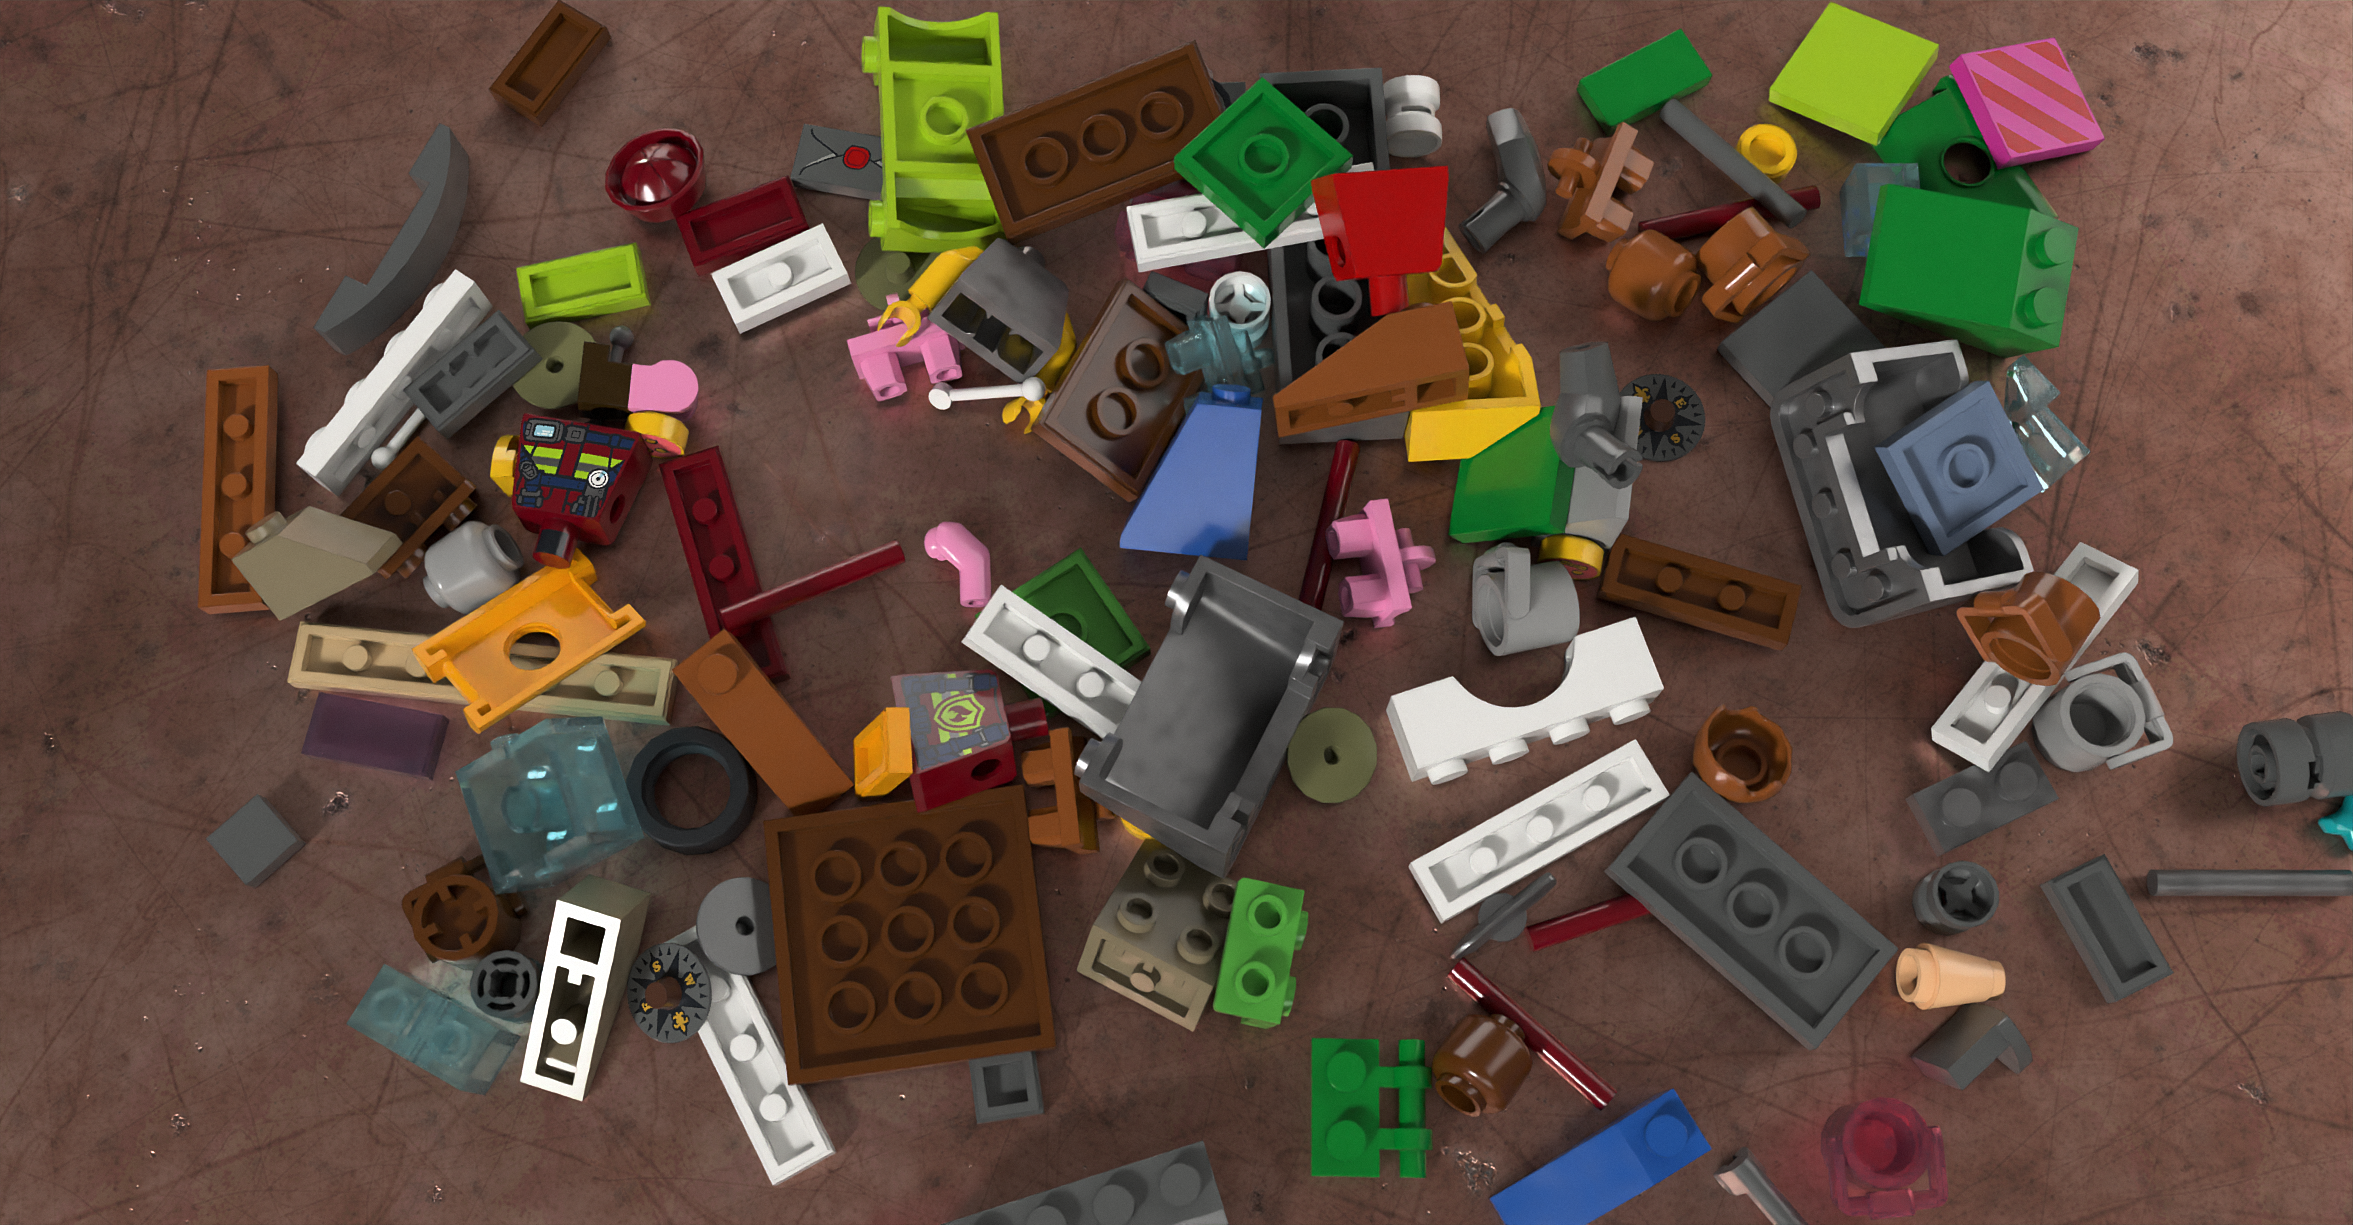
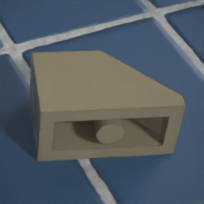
(310, 557)

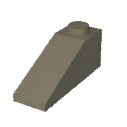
(583, 983)

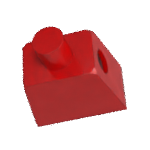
(1383, 228)

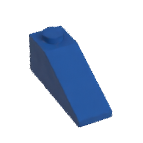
(1606, 1166)

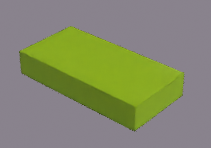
(583, 285)

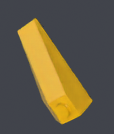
(1500, 372)

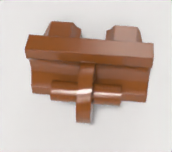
(1589, 178)
(1073, 819)

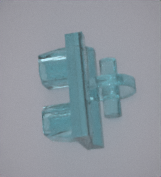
(1220, 355)

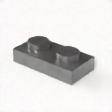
(1981, 800)

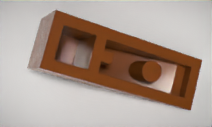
(1389, 369)
(762, 725)

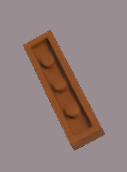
(236, 480)

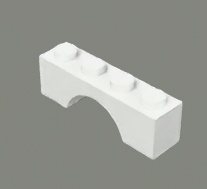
(1447, 727)

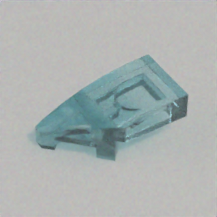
(2042, 434)

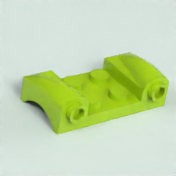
(932, 89)

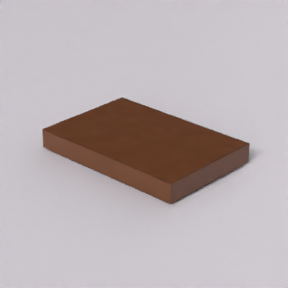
(1120, 393)

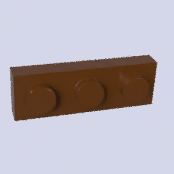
(1700, 591)

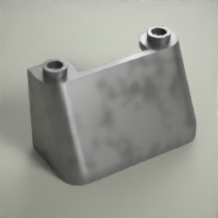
(1849, 508)
(1213, 714)

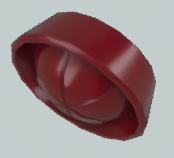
(657, 175)

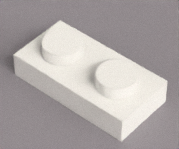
(781, 278)

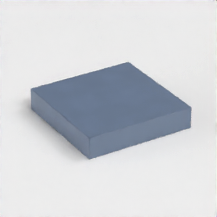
(1959, 468)

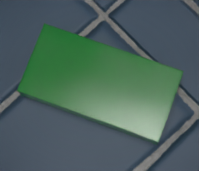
(1644, 81)

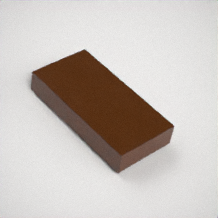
(550, 63)

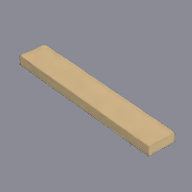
(384, 665)

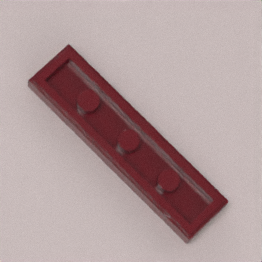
(720, 551)

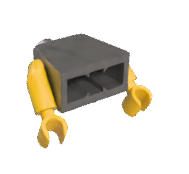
(999, 308)

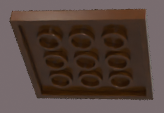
(907, 936)

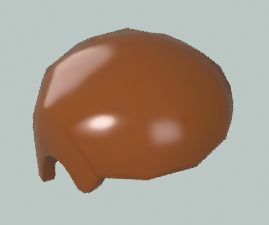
(1742, 755)

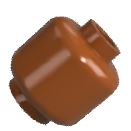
(1653, 275)

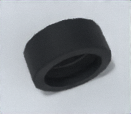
(658, 755)

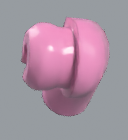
(968, 555)

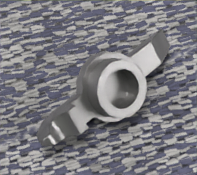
(1503, 916)

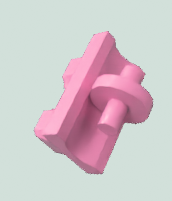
(881, 361)
(1387, 563)

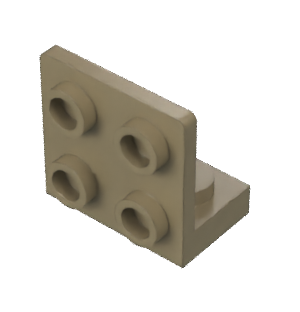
(1162, 934)

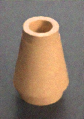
(1945, 977)

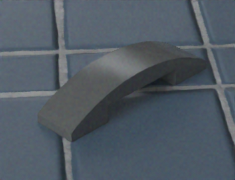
(365, 311)

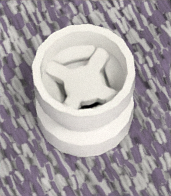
(1411, 115)
(1242, 297)

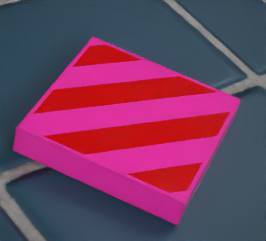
(2026, 102)

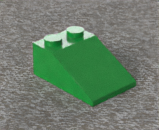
(1970, 269)

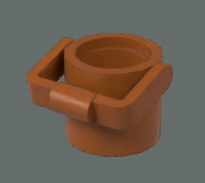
(1747, 265)
(2034, 626)

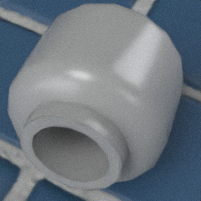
(471, 566)

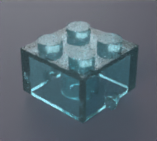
(548, 803)

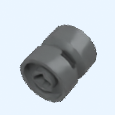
(2297, 759)

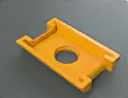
(551, 601)

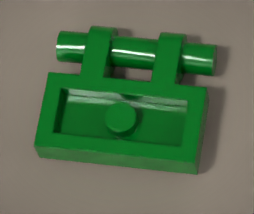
(1346, 1108)

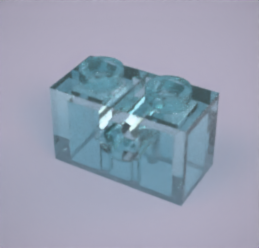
(433, 1030)

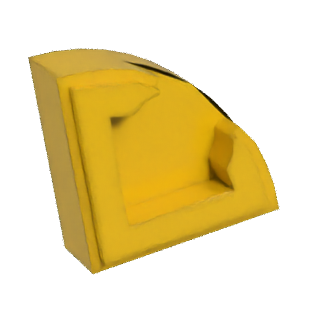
(504, 462)

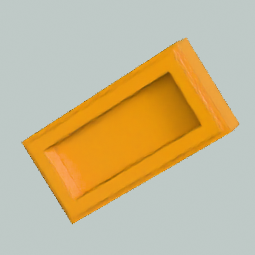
(882, 754)

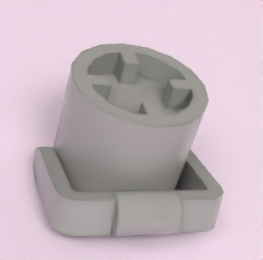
(1522, 603)
(2101, 717)

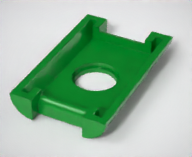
(1934, 126)

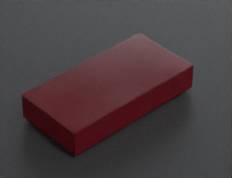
(741, 225)

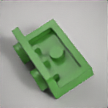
(1259, 952)

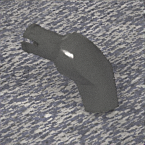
(1520, 181)
(1588, 416)

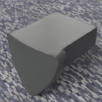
(1971, 1044)

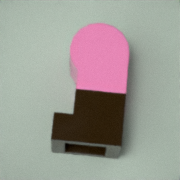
(619, 389)

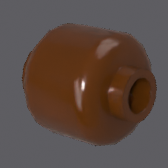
(1481, 1064)

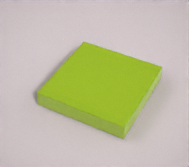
(1853, 73)

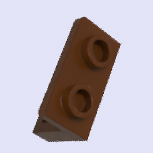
(412, 501)

